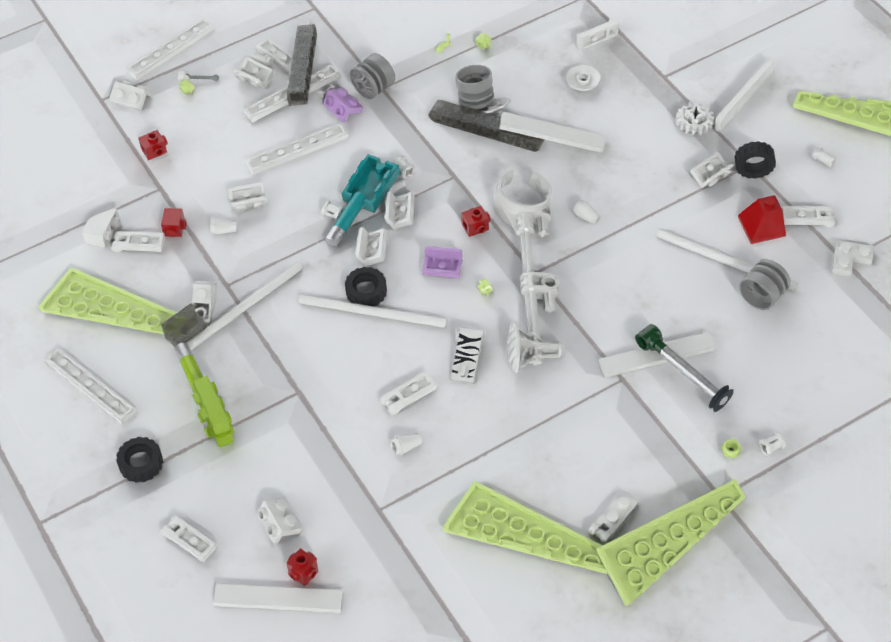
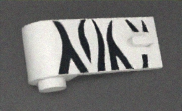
(467, 353)

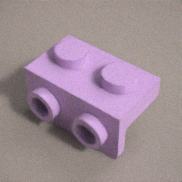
(341, 103)
(442, 262)

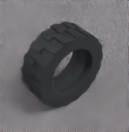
(751, 150)
(366, 274)
(134, 446)

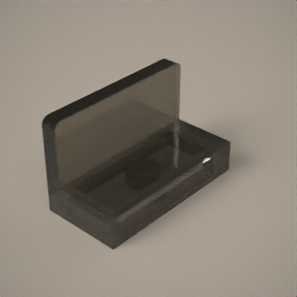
(183, 326)

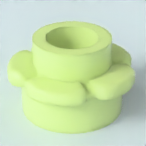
(483, 41)
(186, 87)
(484, 287)
(731, 444)

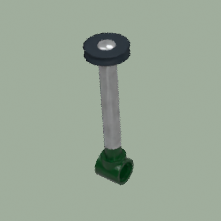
(652, 339)

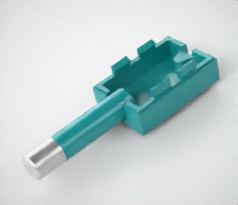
(364, 191)

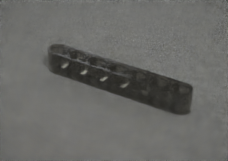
(302, 65)
(480, 124)

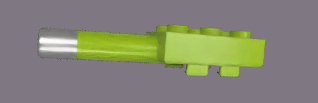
(206, 396)

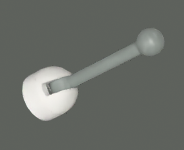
(185, 75)

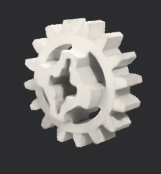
(703, 118)

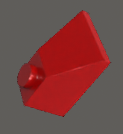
(763, 220)

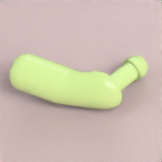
(441, 46)

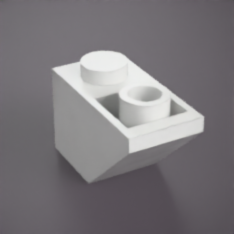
(101, 227)
(204, 299)

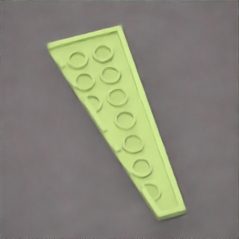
(867, 114)
(98, 301)
(508, 524)
(650, 550)

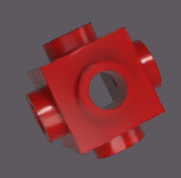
(153, 144)
(475, 221)
(302, 566)

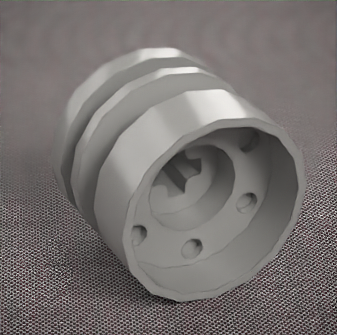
(372, 76)
(475, 86)
(764, 284)

